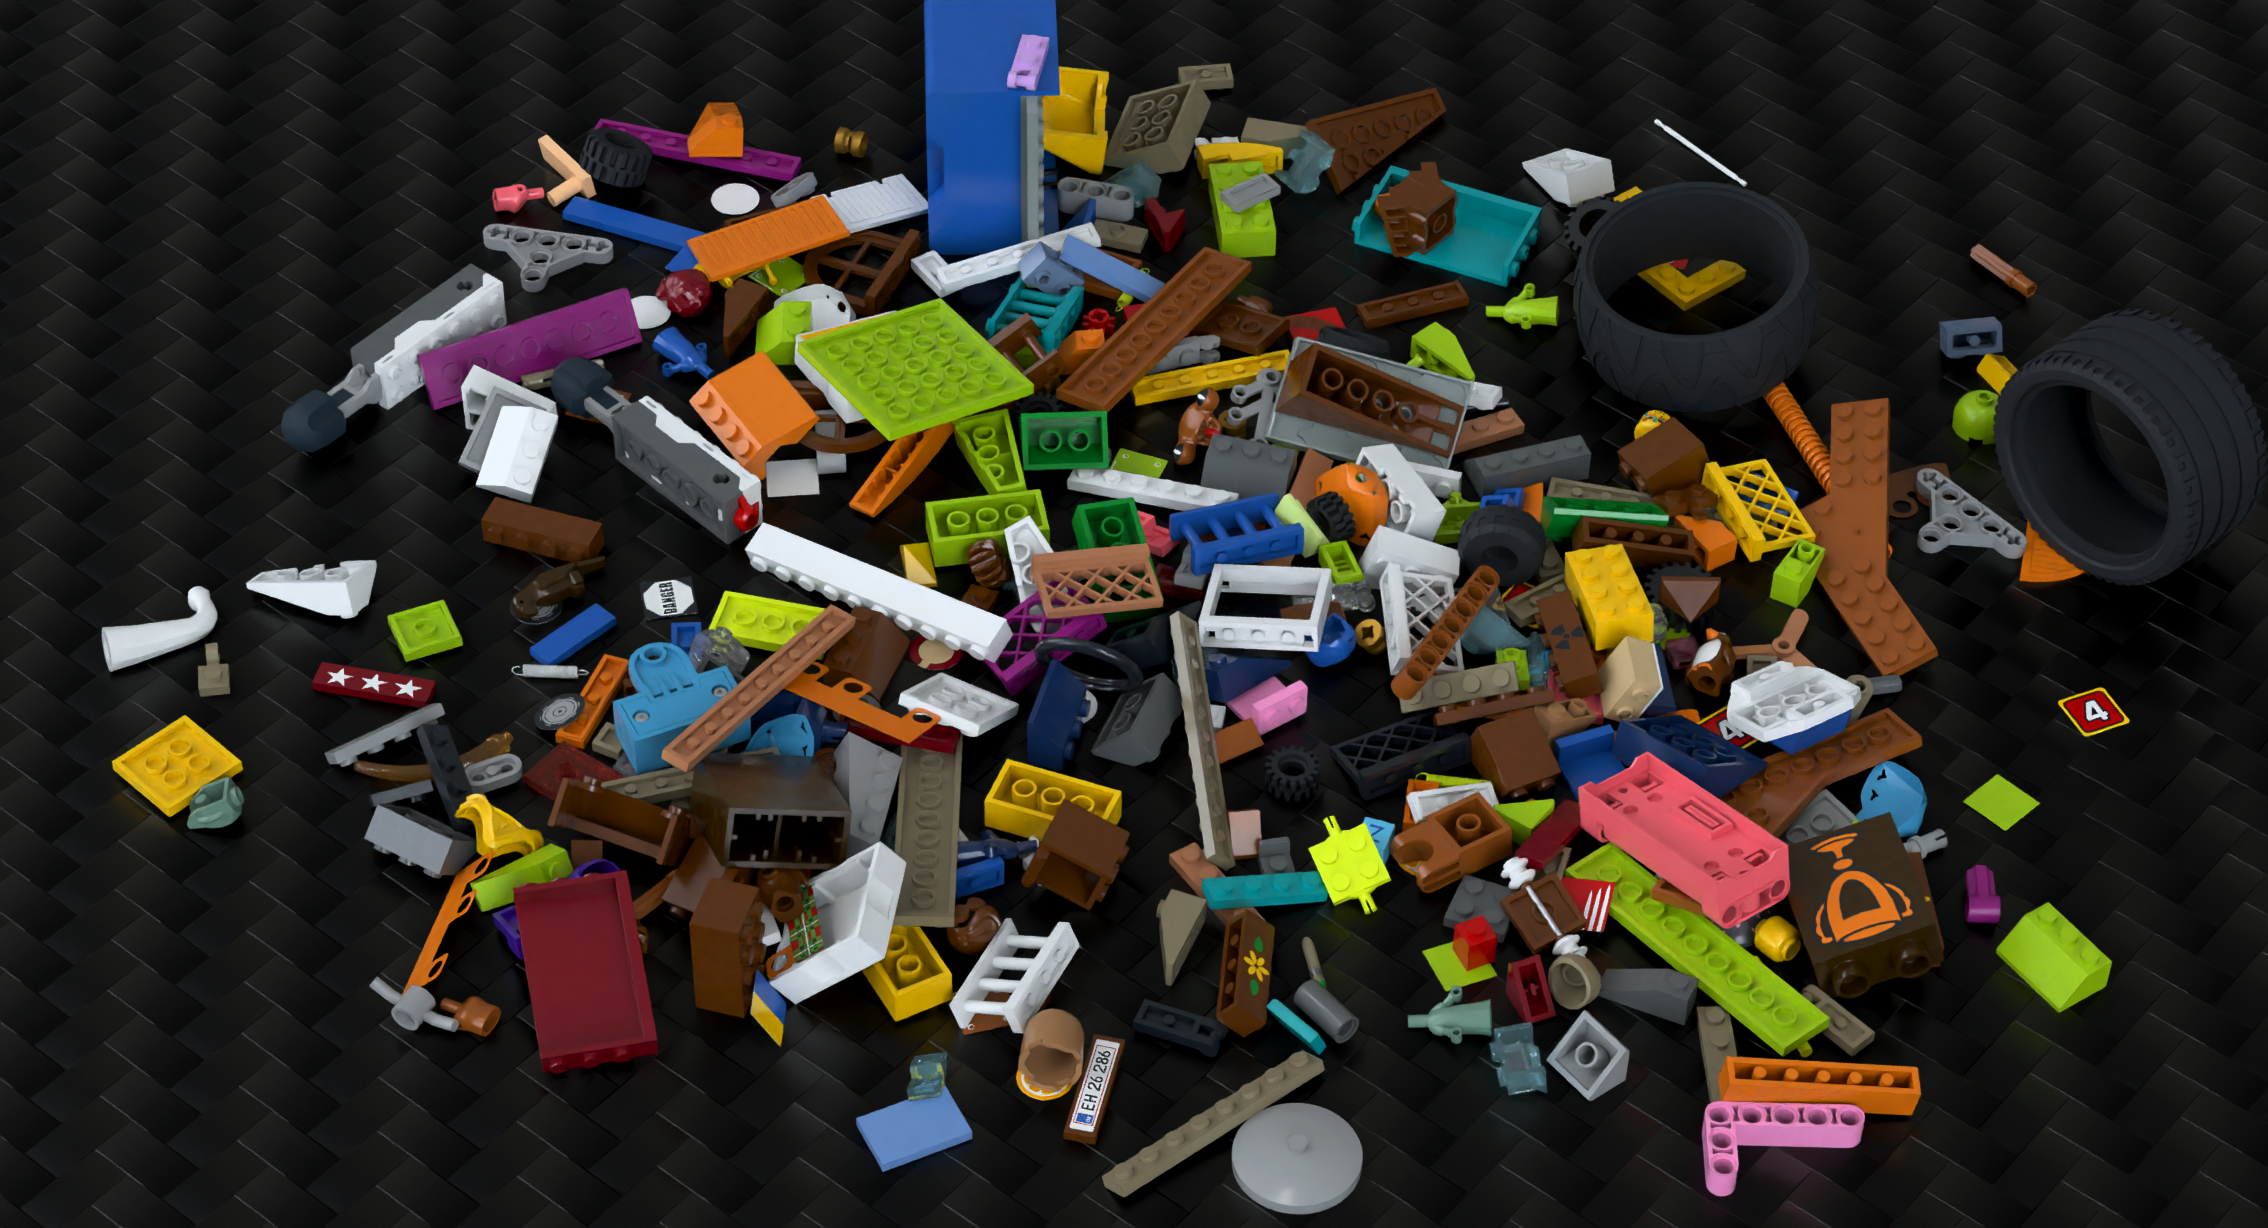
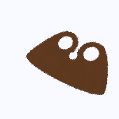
(1904, 482)

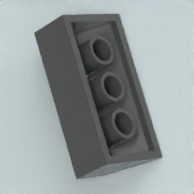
(1529, 465)

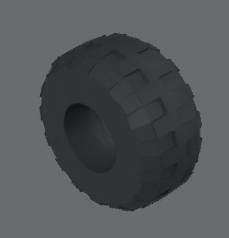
(1503, 540)

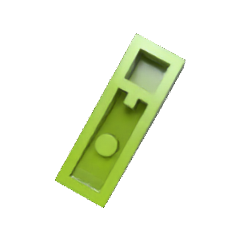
(1441, 352)
(537, 867)

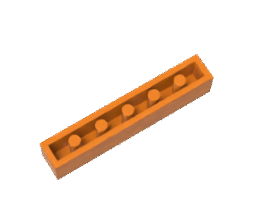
(1867, 1086)

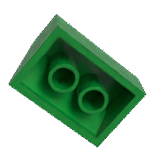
(1064, 440)

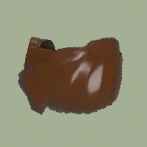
(978, 932)

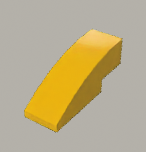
(1238, 152)

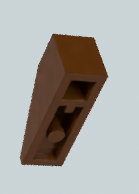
(743, 307)

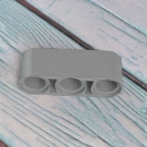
(1112, 200)
(829, 462)

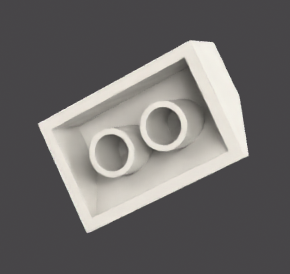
(517, 452)

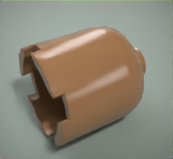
(1052, 1049)

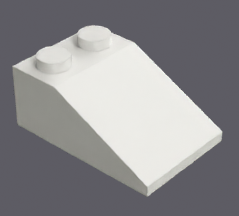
(1572, 176)

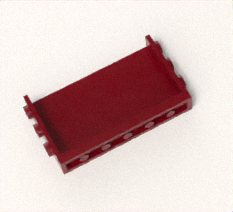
(585, 971)

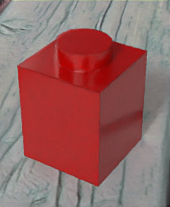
(1474, 943)

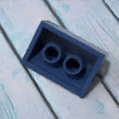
(1056, 718)

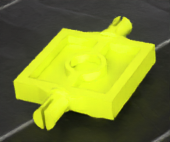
(1349, 864)

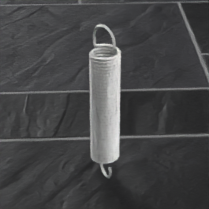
(550, 671)

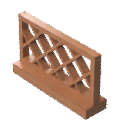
(1094, 565)

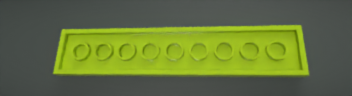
(1704, 952)

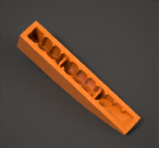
(900, 468)

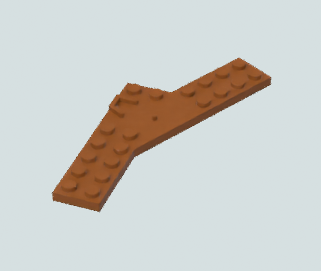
(1854, 532)
(1793, 781)

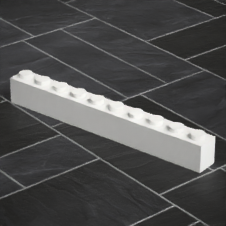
(878, 590)

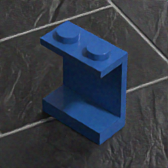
(1587, 757)

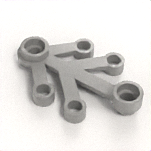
(1261, 407)

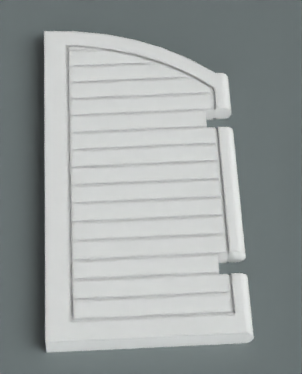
(876, 203)

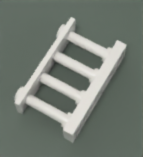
(1028, 992)

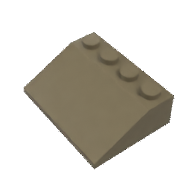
(1159, 128)

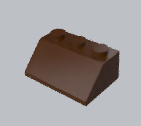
(867, 653)

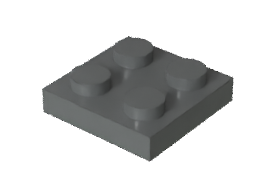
(1479, 898)

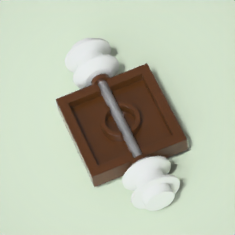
(1542, 910)

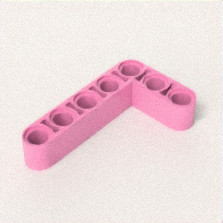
(1771, 1124)

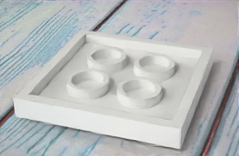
(959, 704)

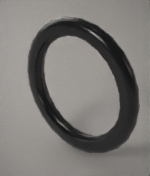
(1097, 650)

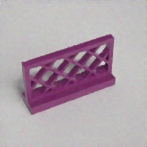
(1025, 667)

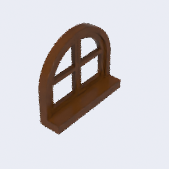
(884, 280)
(838, 444)

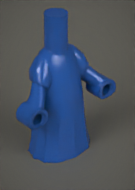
(683, 353)

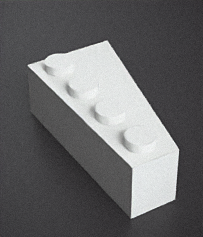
(1411, 503)

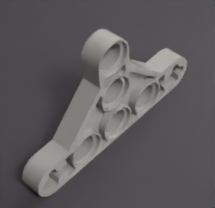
(558, 255)
(1970, 529)

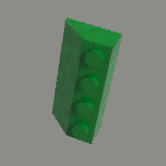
(1562, 514)

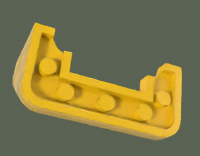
(1077, 119)

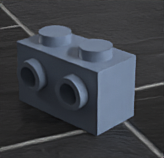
(1047, 272)
(1971, 337)

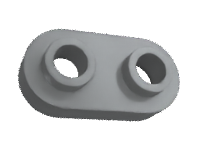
(796, 188)
(494, 773)

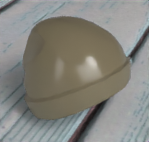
(1573, 981)

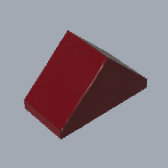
(1529, 989)

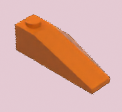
(717, 132)

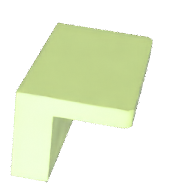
(1292, 512)

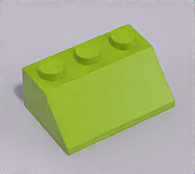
(2055, 958)

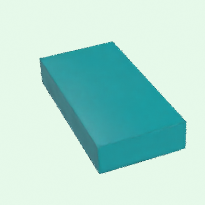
(1296, 1026)

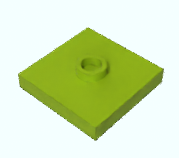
(425, 630)

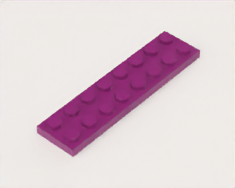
(532, 345)

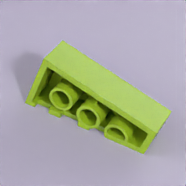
(991, 451)

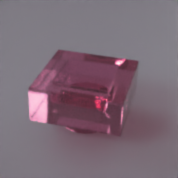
(1681, 651)

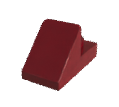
(1164, 226)

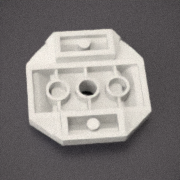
(1791, 705)

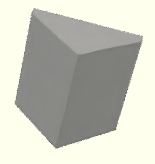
(1590, 1057)

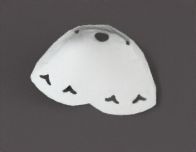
(824, 310)

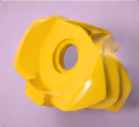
(498, 829)

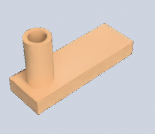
(576, 177)

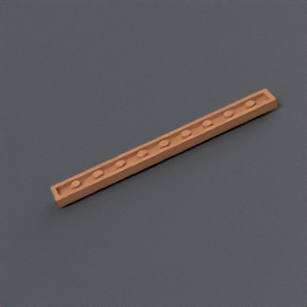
(757, 688)

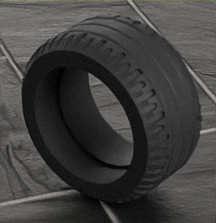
(1354, 341)

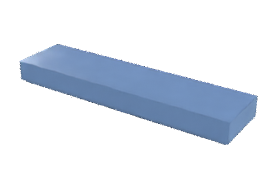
(1109, 269)

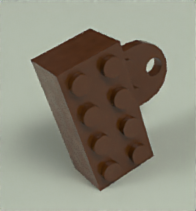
(727, 944)

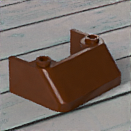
(622, 820)

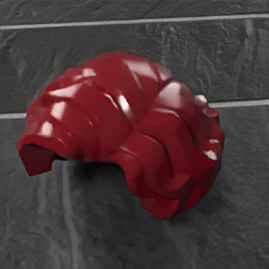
(685, 292)

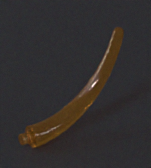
(492, 747)

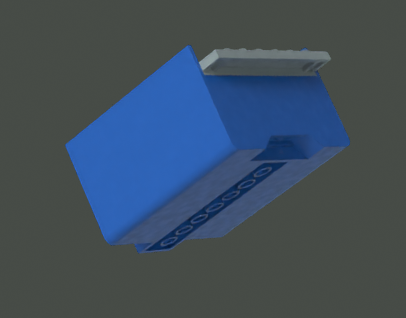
(981, 135)

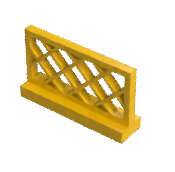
(1737, 511)

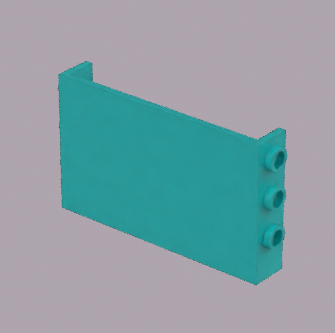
(1488, 235)

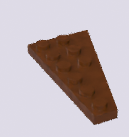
(1373, 132)

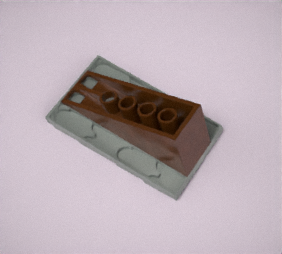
(1354, 400)

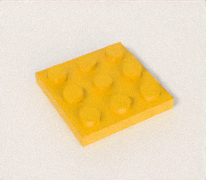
(176, 765)

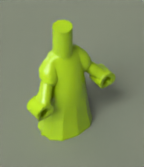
(1528, 311)

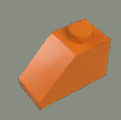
(1079, 347)
(1712, 541)

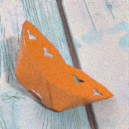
(1367, 508)

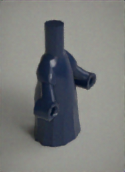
(991, 846)

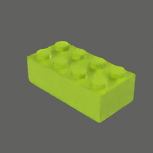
(1249, 231)
(961, 522)

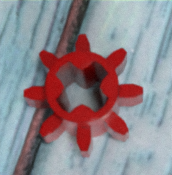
(1099, 320)

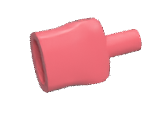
(514, 197)

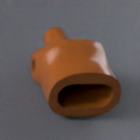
(473, 1014)

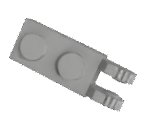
(1188, 353)

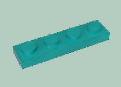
(1264, 890)

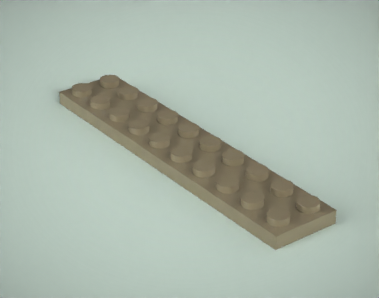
(928, 835)

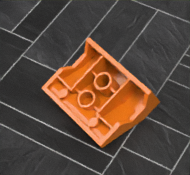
(754, 411)

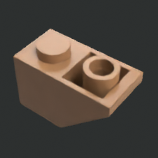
(1563, 718)

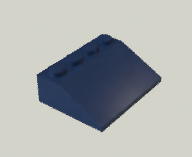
(1688, 749)

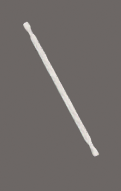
(1700, 152)

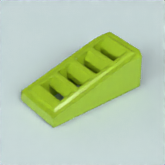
(1341, 561)

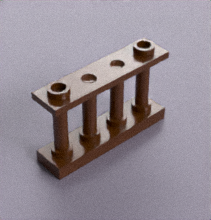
(1013, 339)

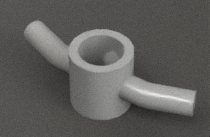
(413, 1007)

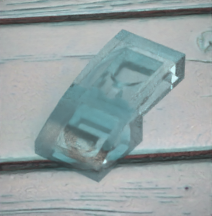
(927, 1076)

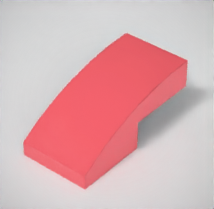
(1156, 536)

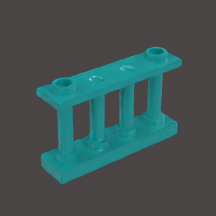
(1053, 329)

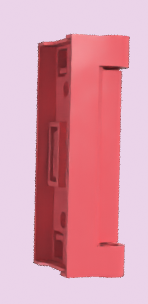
(1688, 839)

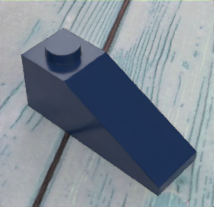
(1235, 674)

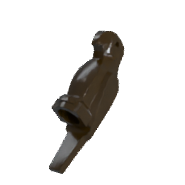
(554, 587)

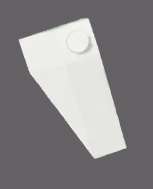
(1024, 541)

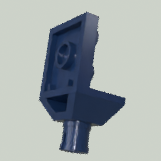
(790, 703)

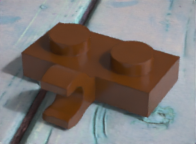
(1688, 500)

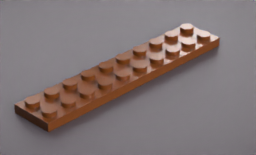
(1153, 330)

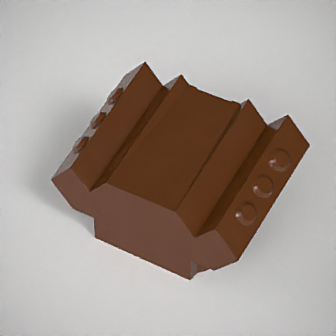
(1418, 212)

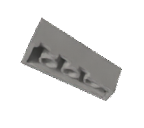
(866, 782)

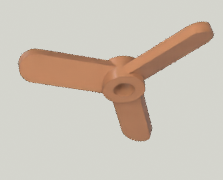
(1783, 646)

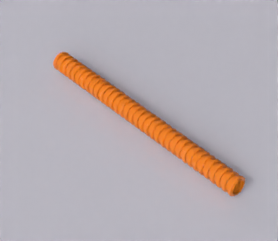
(1802, 435)

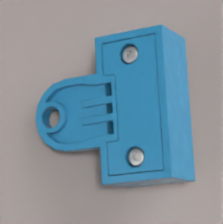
(667, 703)

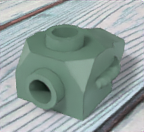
(215, 805)

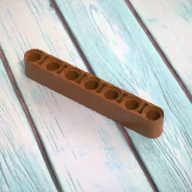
(1445, 633)

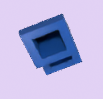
(1508, 496)

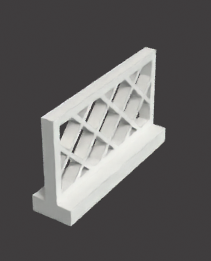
(1396, 616)

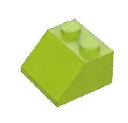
(779, 329)

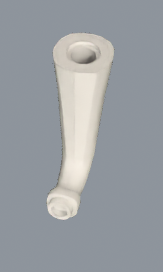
(141, 642)

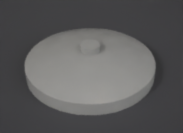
(1297, 1158)

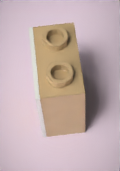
(1630, 679)

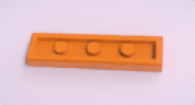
(598, 696)

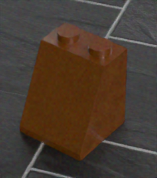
(1664, 459)
(1514, 755)
(692, 877)

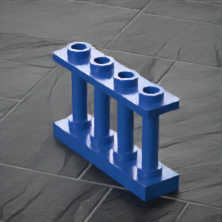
(1237, 550)

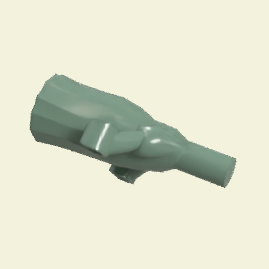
(1456, 1019)

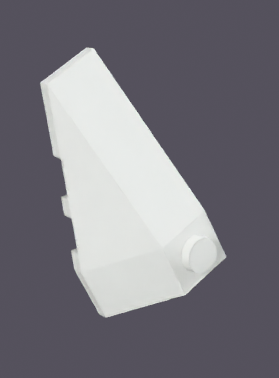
(323, 590)

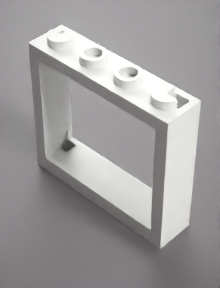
(1266, 632)

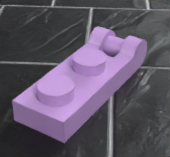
(1028, 62)

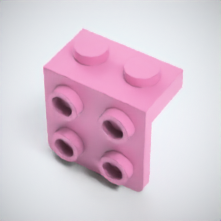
(1271, 704)

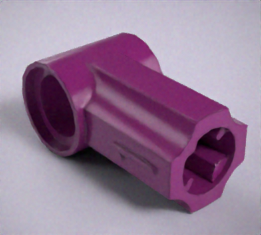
(1981, 901)

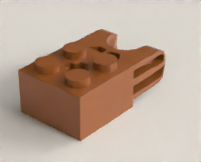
(1454, 842)

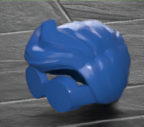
(1336, 642)

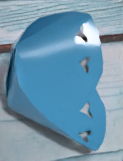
(786, 735)
(1898, 794)

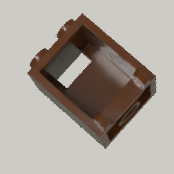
(1078, 855)

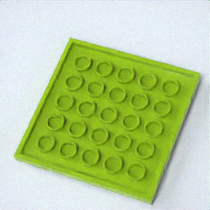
(915, 369)

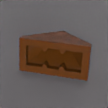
(1689, 595)

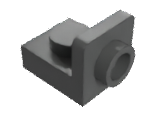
(1275, 856)

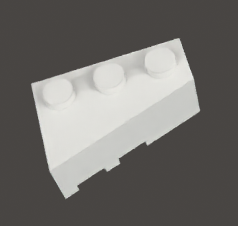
(477, 390)
(1412, 554)

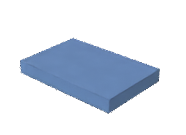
(913, 1129)

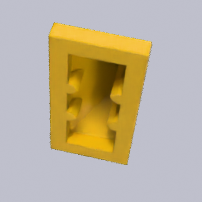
(918, 564)

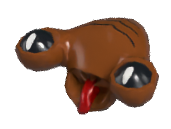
(1197, 427)

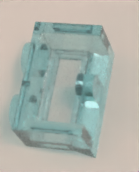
(1307, 163)
(1518, 1059)

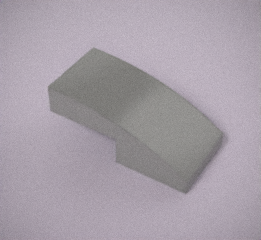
(1184, 575)

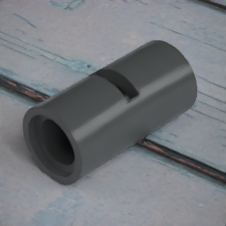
(1326, 1011)

